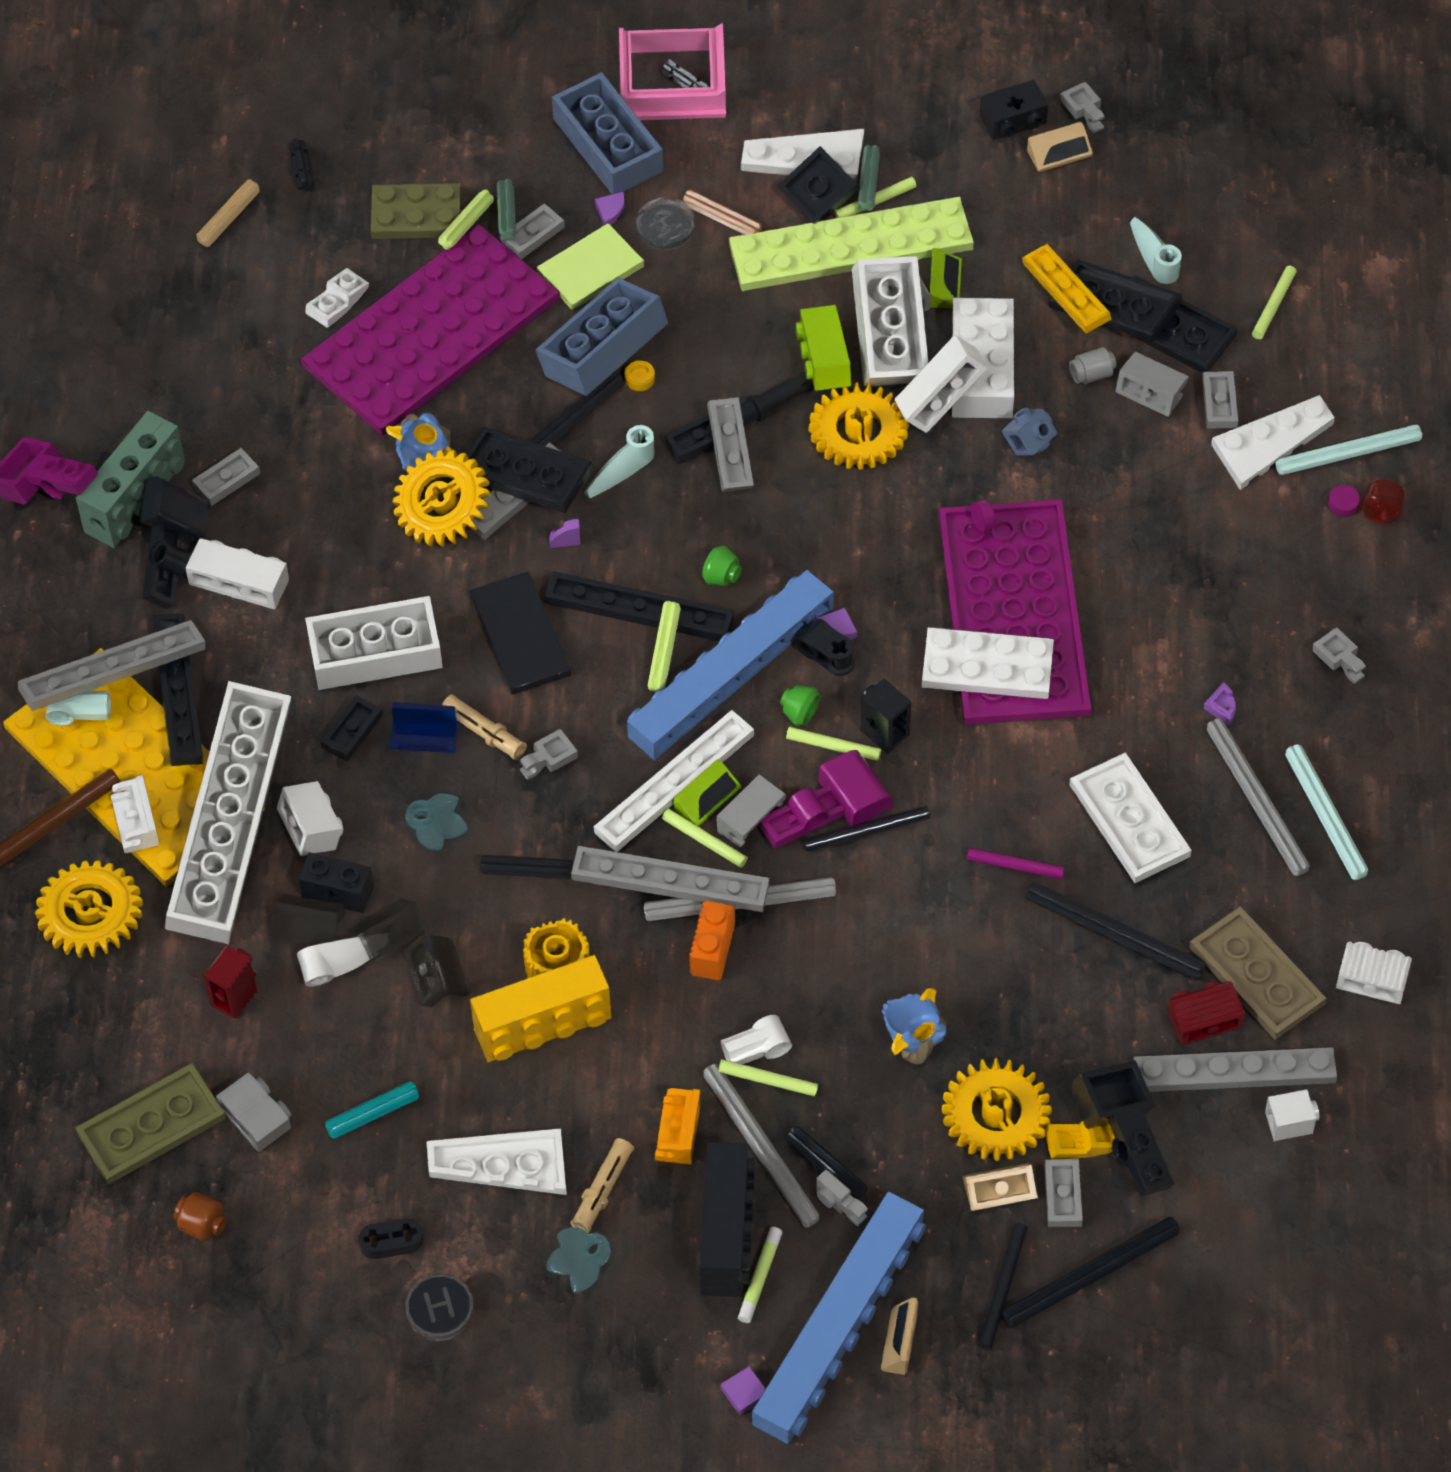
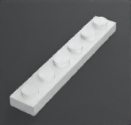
(659, 791)

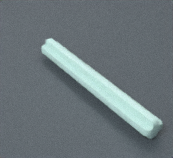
(1348, 449)
(1326, 812)

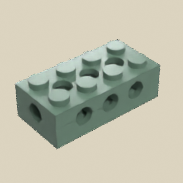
(117, 493)

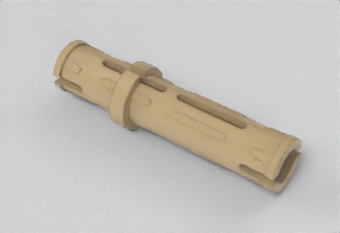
(494, 734)
(596, 1197)

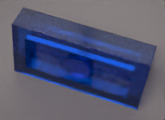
(424, 727)

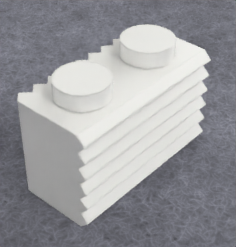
(1374, 972)

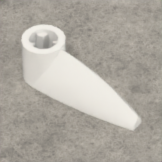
(331, 959)

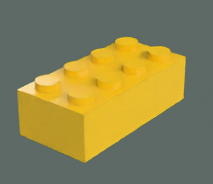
(541, 1009)

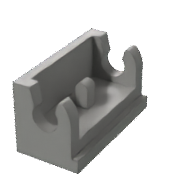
(1151, 383)
(748, 810)

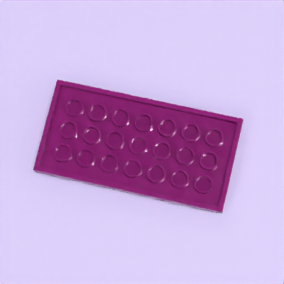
(430, 329)
(1017, 585)

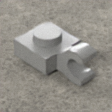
(1084, 102)
(1339, 651)
(551, 752)

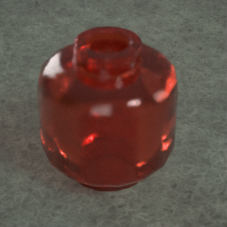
(1383, 498)

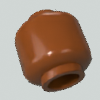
(200, 1216)

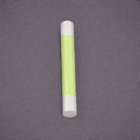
(760, 1274)

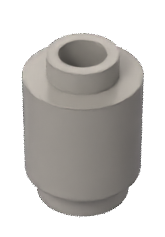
(1092, 366)

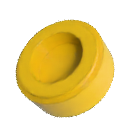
(639, 375)

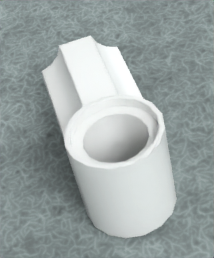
(763, 1039)

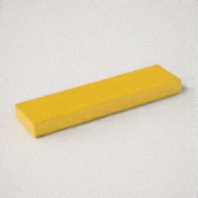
(1066, 288)

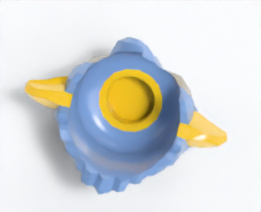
(419, 436)
(914, 1025)

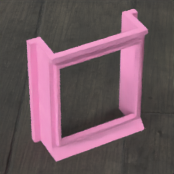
(674, 102)

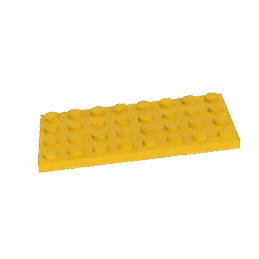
(131, 745)

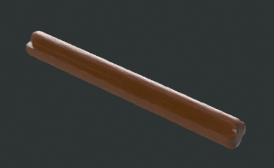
(57, 815)

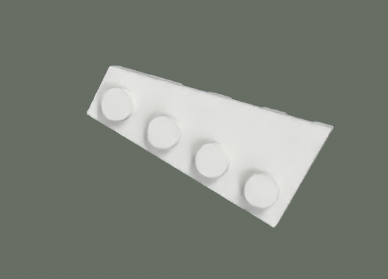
(786, 153)
(1259, 444)
(506, 1160)

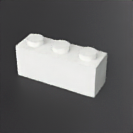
(941, 383)
(237, 573)

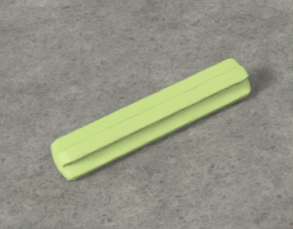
(466, 219)
(664, 646)

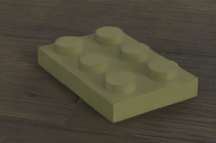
(413, 210)

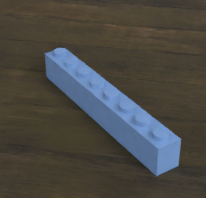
(729, 664)
(838, 1318)

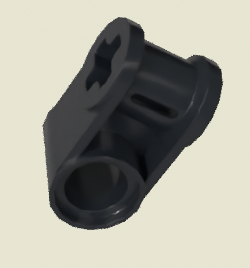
(827, 647)

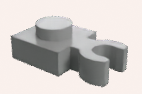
(836, 1195)

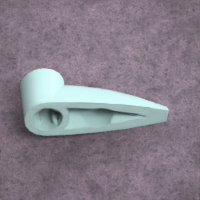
(1160, 258)
(625, 462)

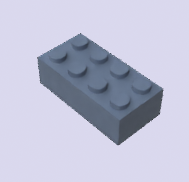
(607, 134)
(602, 336)

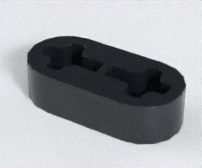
(390, 1238)

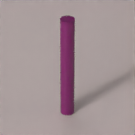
(1015, 863)

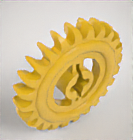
(859, 412)
(454, 513)
(96, 921)
(995, 1088)

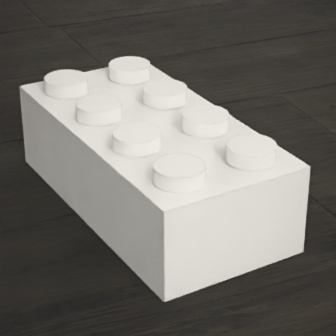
(889, 320)
(989, 328)
(374, 642)

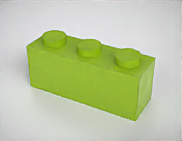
(823, 348)

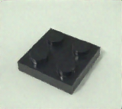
(818, 186)

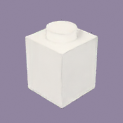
(1291, 1115)

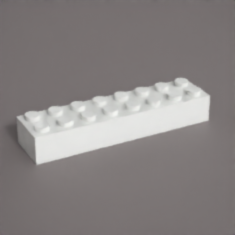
(228, 813)

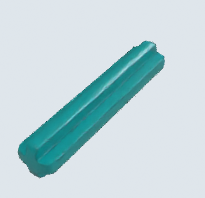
(371, 1110)

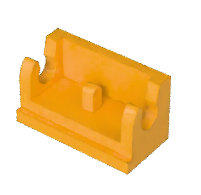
(678, 1126)

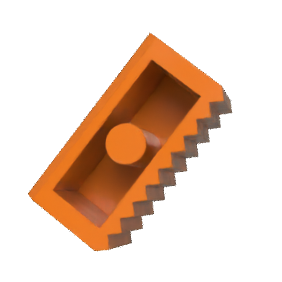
(712, 940)

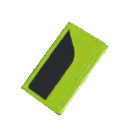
(944, 279)
(706, 793)

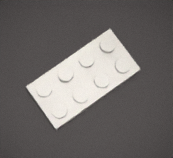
(987, 663)
(1130, 817)

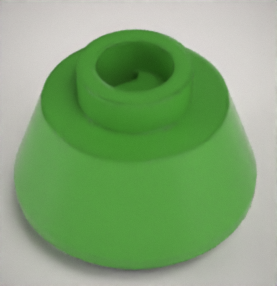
(721, 567)
(800, 704)

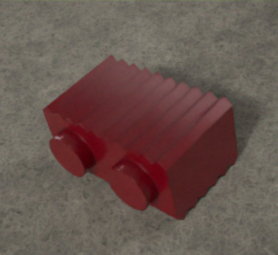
(231, 981)
(1205, 1012)

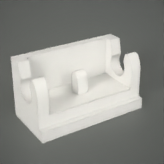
(134, 815)

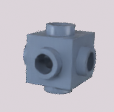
(1029, 431)

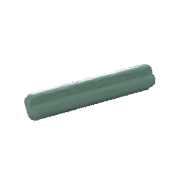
(868, 177)
(506, 209)

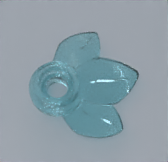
(440, 820)
(575, 1259)

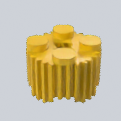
(553, 947)

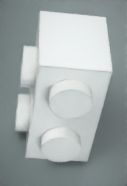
(309, 818)

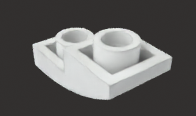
(340, 295)

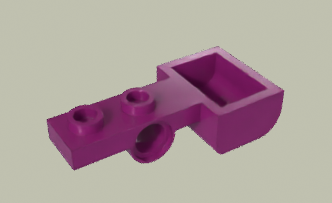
(39, 465)
(847, 791)

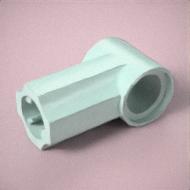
(85, 706)

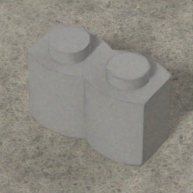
(254, 1111)

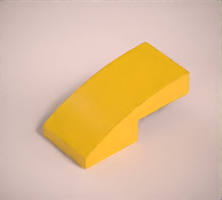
(1077, 1141)

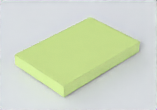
(590, 266)

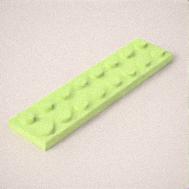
(838, 243)

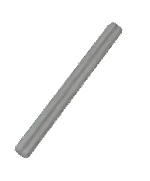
(1258, 797)
(776, 894)
(761, 1146)

